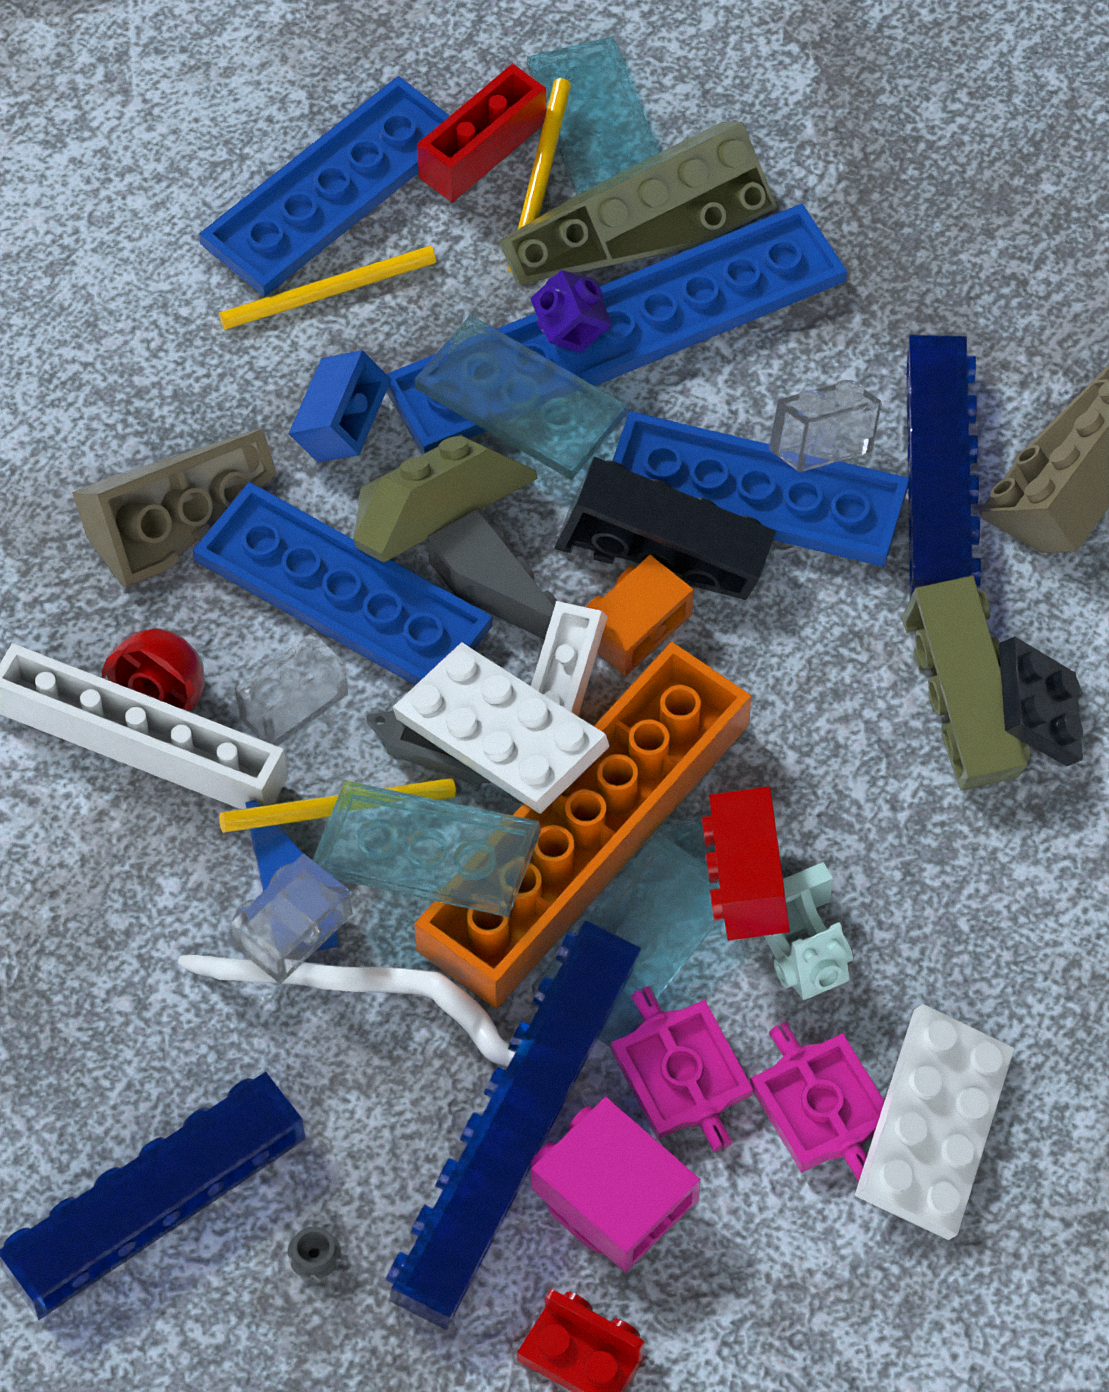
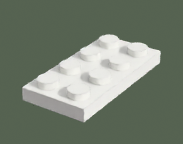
(501, 727)
(934, 1122)

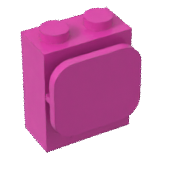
(613, 1184)

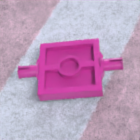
(681, 1069)
(819, 1100)

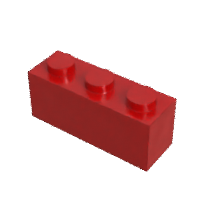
(481, 133)
(745, 864)

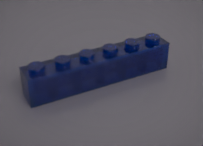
(940, 461)
(151, 1194)

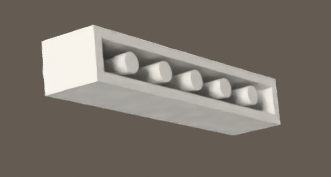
(139, 730)

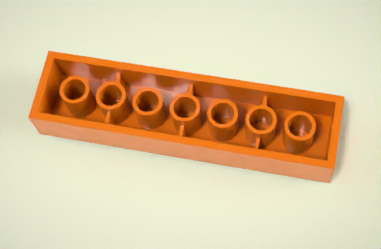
(660, 746)

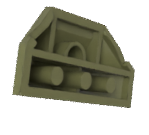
(433, 493)

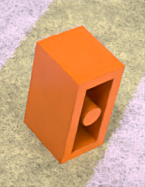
(641, 613)

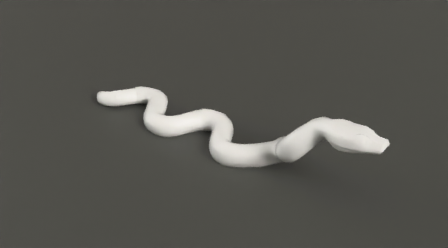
(372, 979)

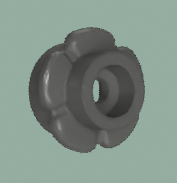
(314, 1239)

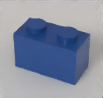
(340, 406)

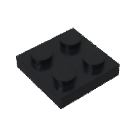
(1040, 701)

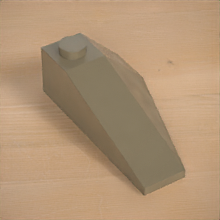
(160, 509)

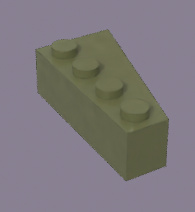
(964, 680)

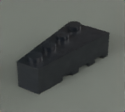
(642, 517)

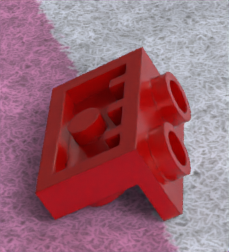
(581, 1347)

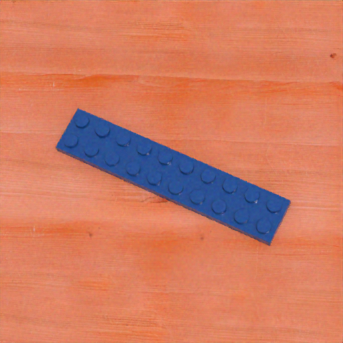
(661, 311)

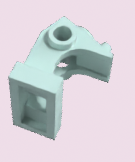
(821, 959)

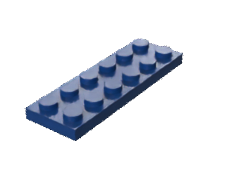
(324, 188)
(822, 509)
(336, 587)

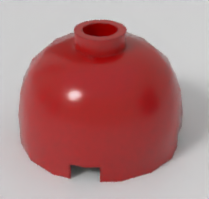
(159, 667)

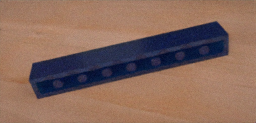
(513, 1126)

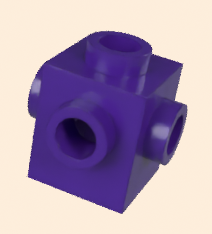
(571, 311)

